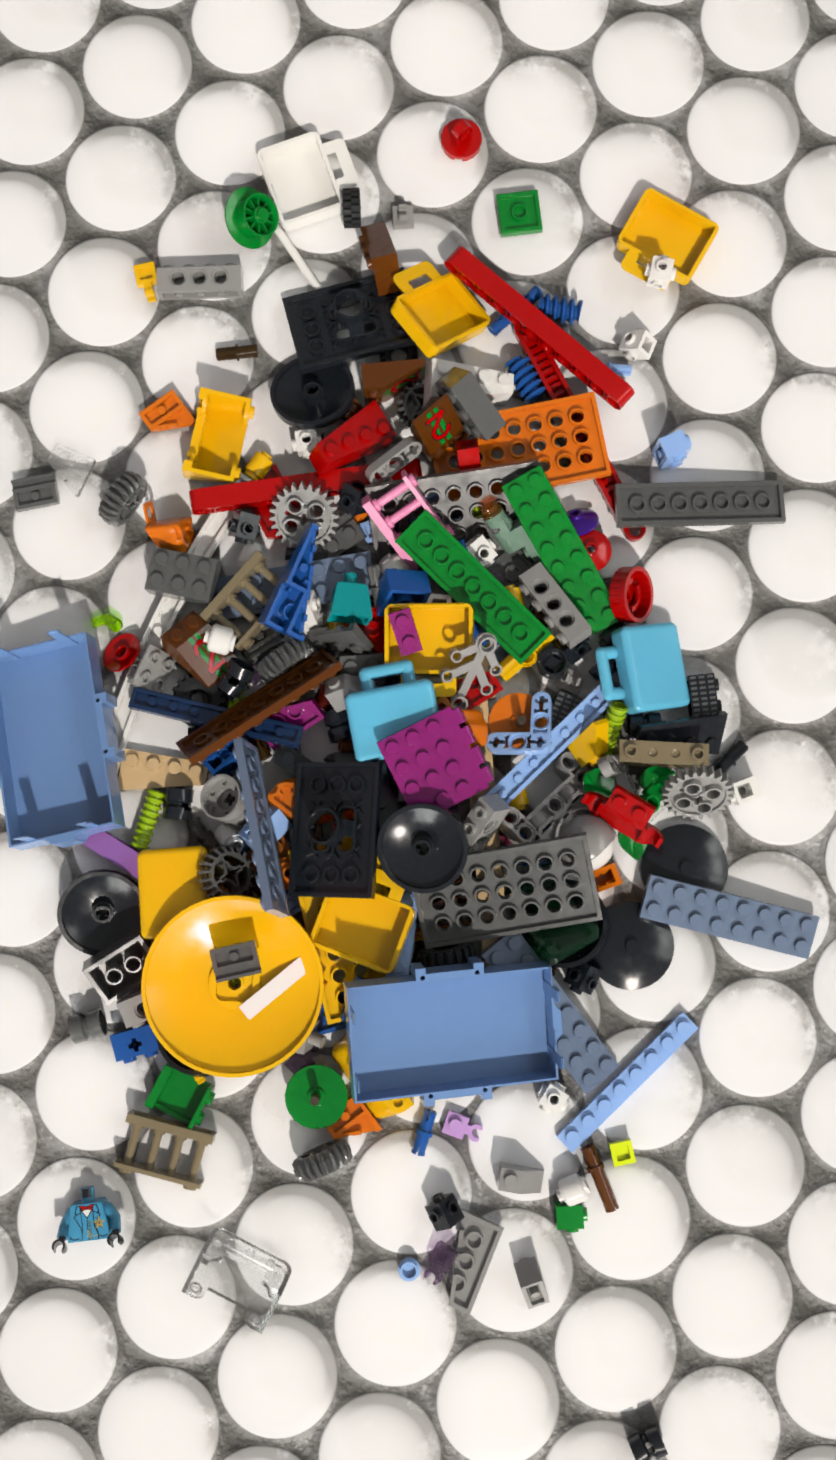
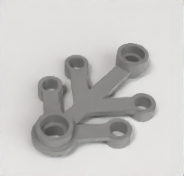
(472, 668)

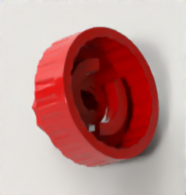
(633, 588)

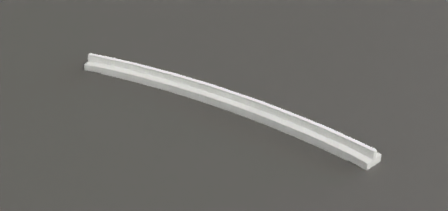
(166, 617)

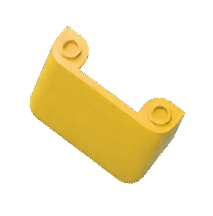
(218, 437)
(379, 1109)

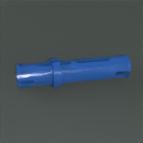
(501, 322)

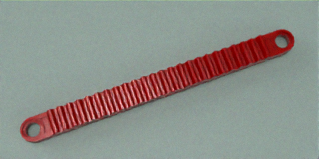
(558, 388)

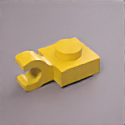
(146, 278)

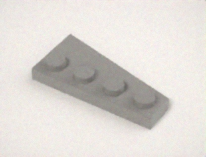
(476, 1249)

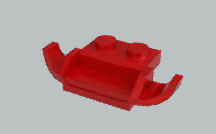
(626, 814)

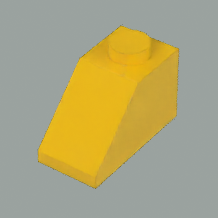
(591, 743)

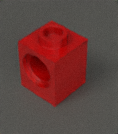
(467, 454)

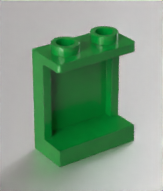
(180, 1096)

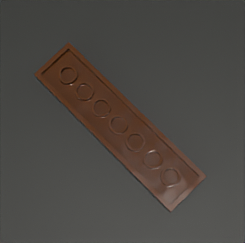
(258, 706)

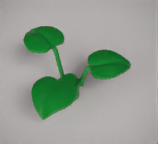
(650, 780)

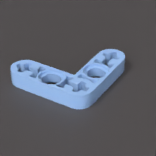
(534, 735)

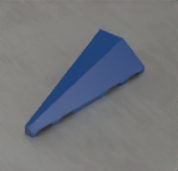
(288, 602)

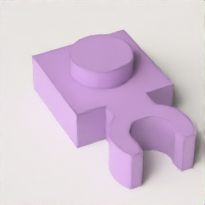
(457, 1125)

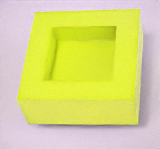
(622, 1152)

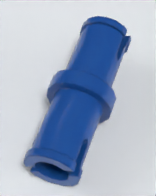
(424, 1132)

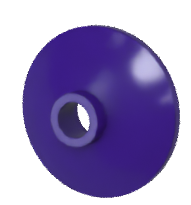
(583, 520)

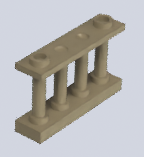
(227, 596)
(662, 754)
(159, 1127)

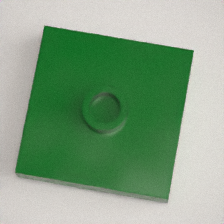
(519, 213)

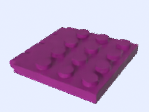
(435, 760)

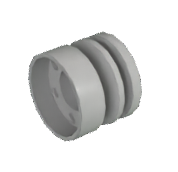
(222, 799)

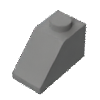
(339, 687)
(519, 1179)
(531, 1282)

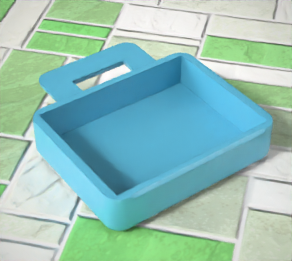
(647, 668)
(387, 709)

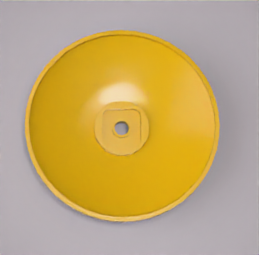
(202, 1018)

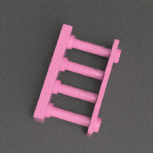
(386, 523)

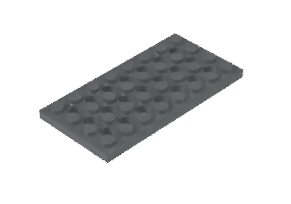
(444, 505)
(522, 921)

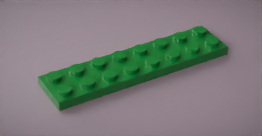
(560, 546)
(473, 584)

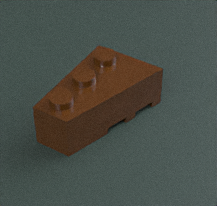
(380, 256)

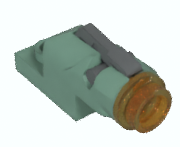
(507, 532)

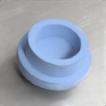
(409, 1269)

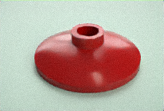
(602, 548)
(121, 652)

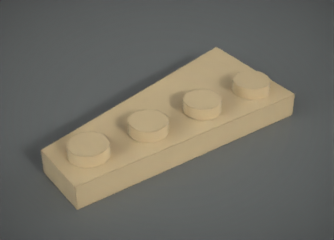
(151, 770)

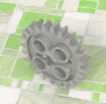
(307, 498)
(697, 792)

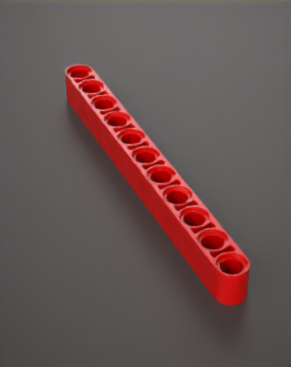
(539, 328)
(263, 491)

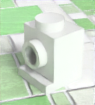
(751, 789)

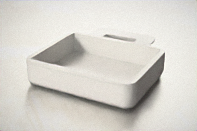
(303, 179)

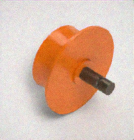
(513, 714)

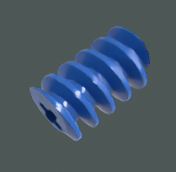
(560, 309)
(525, 379)

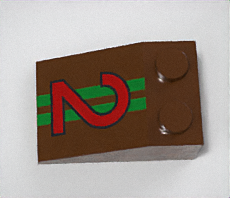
(387, 379)
(437, 428)
(186, 646)

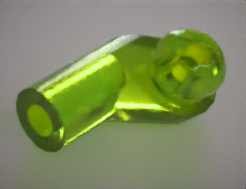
(108, 620)

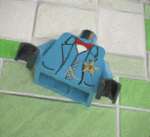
(89, 1220)

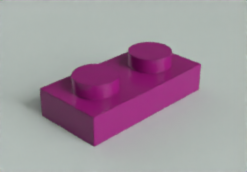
(405, 631)

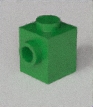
(569, 1217)

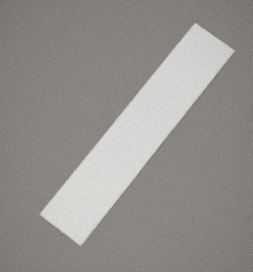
(273, 989)

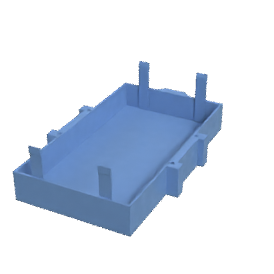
(57, 744)
(452, 1031)

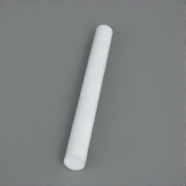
(297, 258)

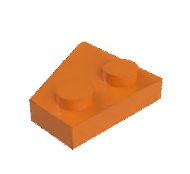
(167, 414)
(354, 1121)

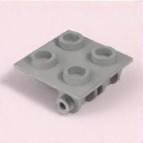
(152, 669)

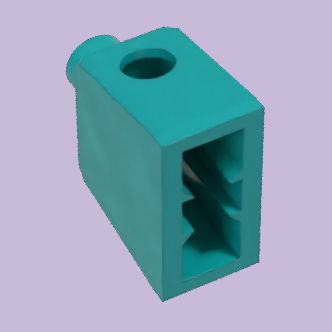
(350, 602)

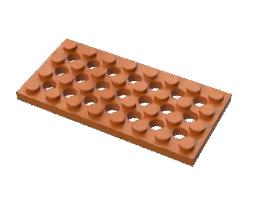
(543, 412)

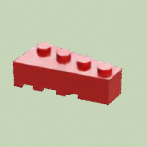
(355, 439)

